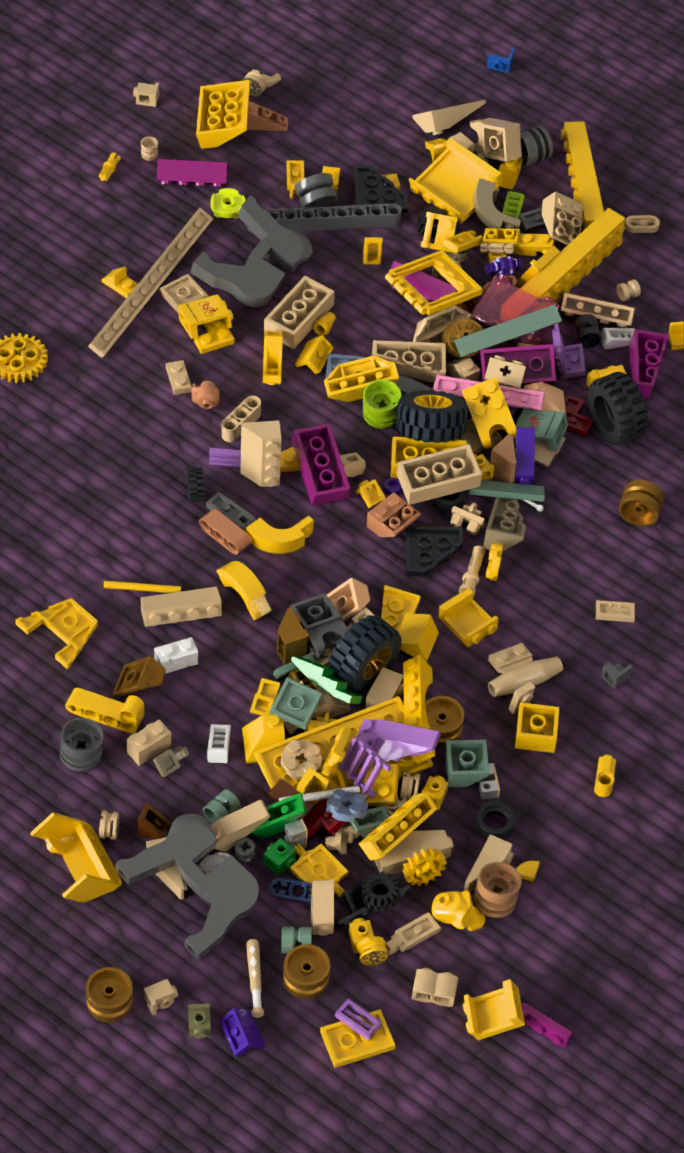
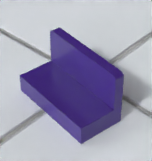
(241, 1031)

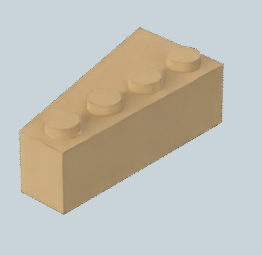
(414, 359)

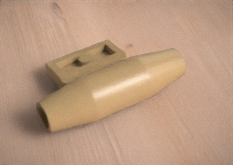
(519, 669)

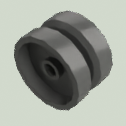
(316, 191)

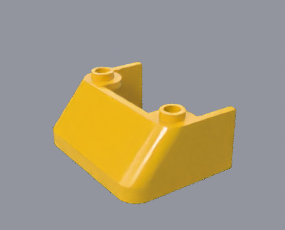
(82, 854)

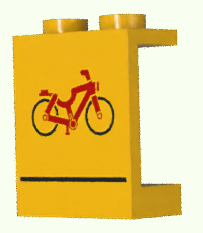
(202, 312)

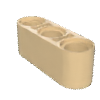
(246, 412)

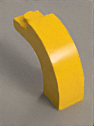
(272, 357)
(279, 540)
(247, 585)

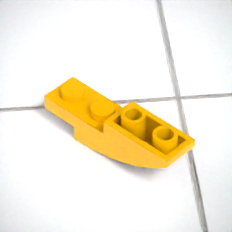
(523, 243)

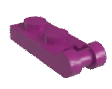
(544, 1025)

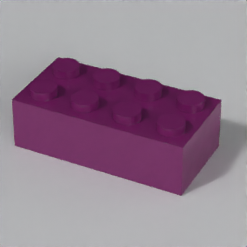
(537, 359)
(320, 464)

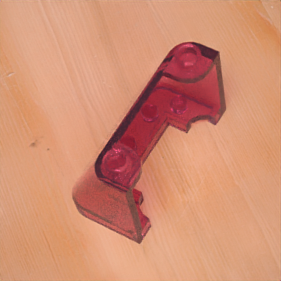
(506, 302)

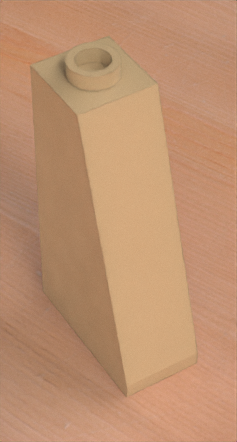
(414, 842)

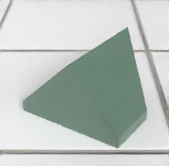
(371, 821)

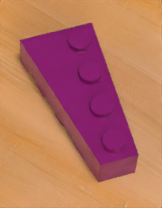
(645, 358)

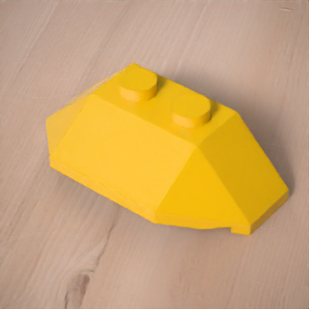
(351, 378)

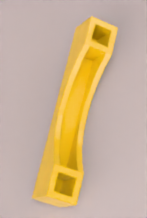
(416, 679)

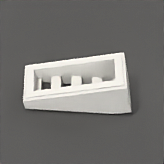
(613, 338)
(218, 744)

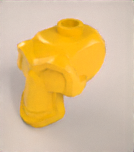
(458, 910)

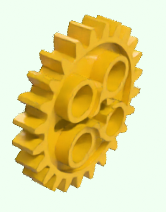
(21, 357)

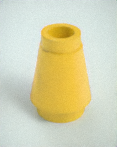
(323, 324)

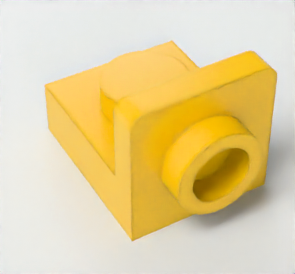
(370, 492)

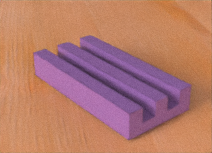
(224, 457)
(353, 1025)

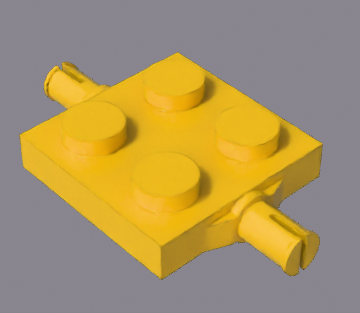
(336, 753)
(318, 866)

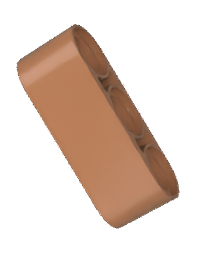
(225, 531)

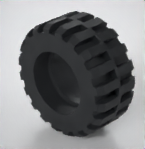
(617, 408)

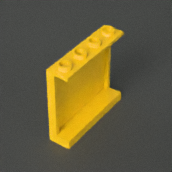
(452, 180)

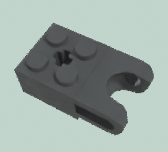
(321, 622)

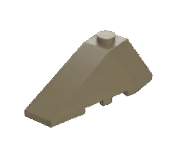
(504, 524)

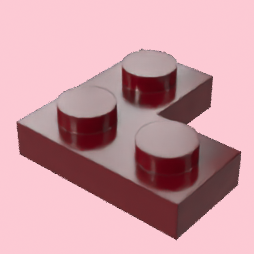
(576, 422)
(318, 817)

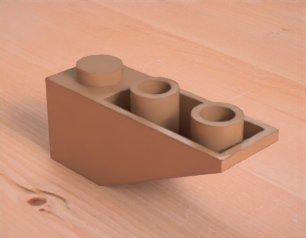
(265, 119)

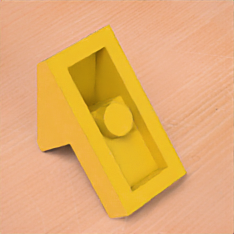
(437, 147)
(120, 282)

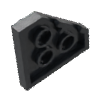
(376, 189)
(430, 547)

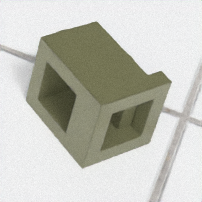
(199, 1020)

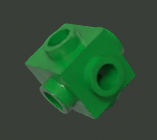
(280, 856)

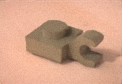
(168, 760)

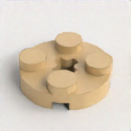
(296, 749)

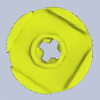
(219, 205)

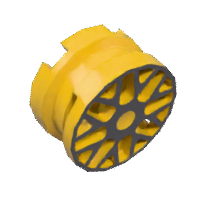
(372, 951)

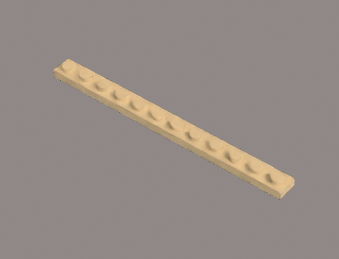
(150, 283)

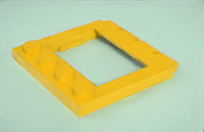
(451, 271)

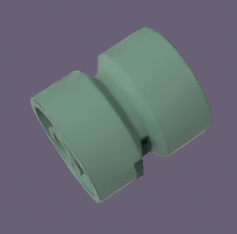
(223, 805)
(292, 938)

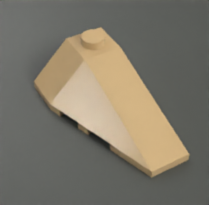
(445, 118)

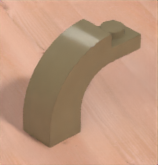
(487, 211)

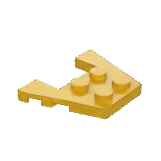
(68, 622)

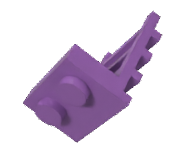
(569, 358)
(355, 757)

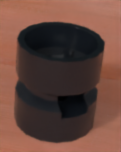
(588, 330)

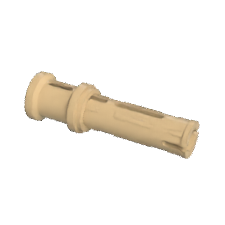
(471, 577)

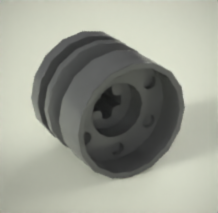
(535, 145)
(81, 744)

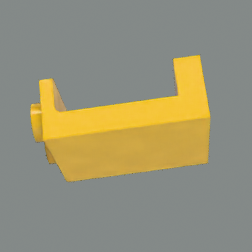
(467, 618)
(494, 1011)

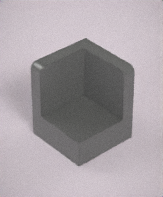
(616, 674)

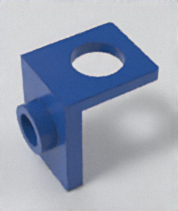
(500, 63)

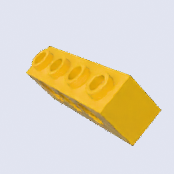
(398, 826)

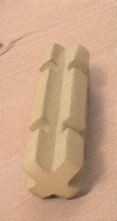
(498, 248)

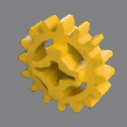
(424, 866)

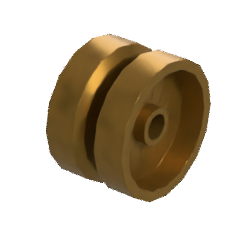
(641, 503)
(445, 716)
(306, 971)
(109, 994)

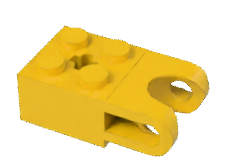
(490, 416)

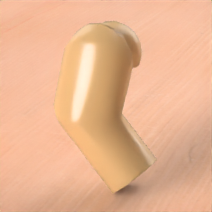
(273, 79)

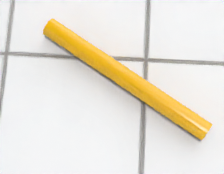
(141, 587)

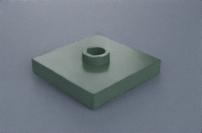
(296, 703)

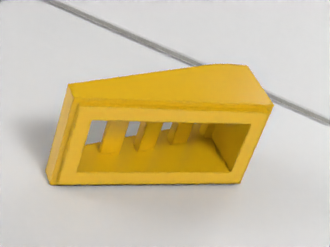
(372, 250)

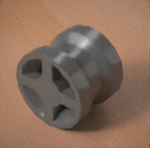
(247, 855)

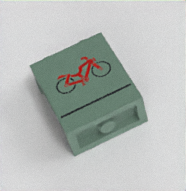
(547, 424)

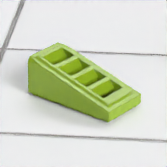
(513, 199)

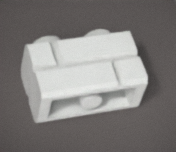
(177, 655)

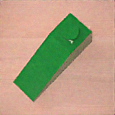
(281, 814)

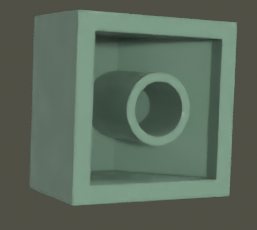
(466, 762)

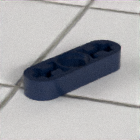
(283, 894)

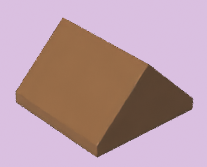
(504, 460)

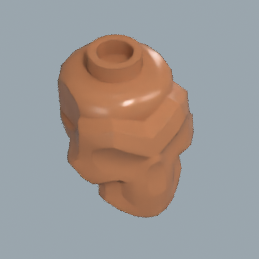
(205, 395)

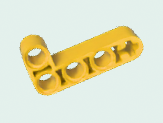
(107, 711)

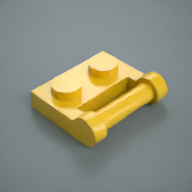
(445, 229)

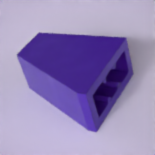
(525, 455)

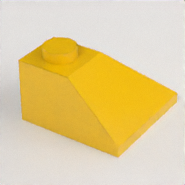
(261, 733)

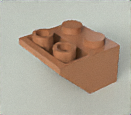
(391, 516)

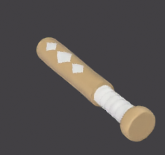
(253, 956)

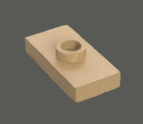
(615, 611)

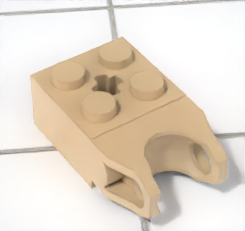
(497, 139)

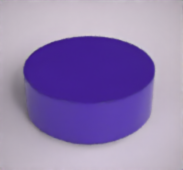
(392, 485)

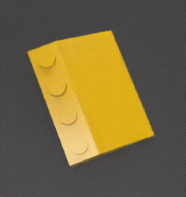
(222, 112)

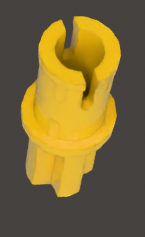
(109, 167)

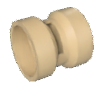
(149, 148)
(628, 290)

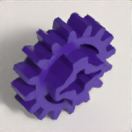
(504, 266)

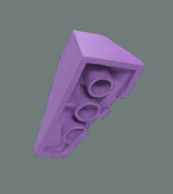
(398, 739)

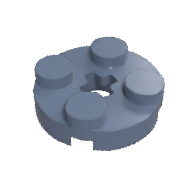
(347, 806)

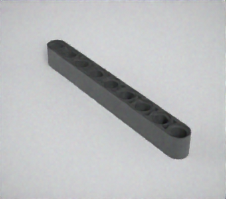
(337, 217)

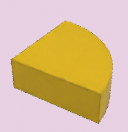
(528, 870)

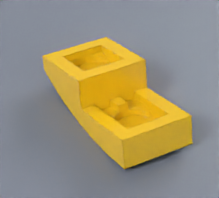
(265, 697)

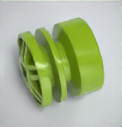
(381, 403)

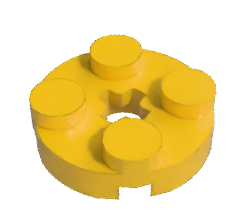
(495, 557)

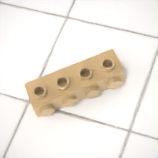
(601, 309)
(181, 606)

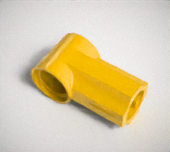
(605, 776)

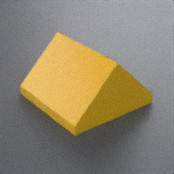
(418, 634)

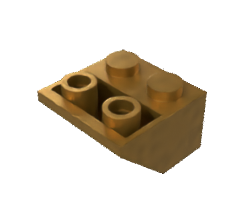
(291, 637)

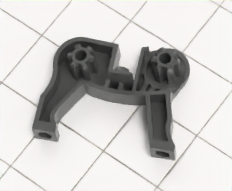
(257, 280)
(227, 887)

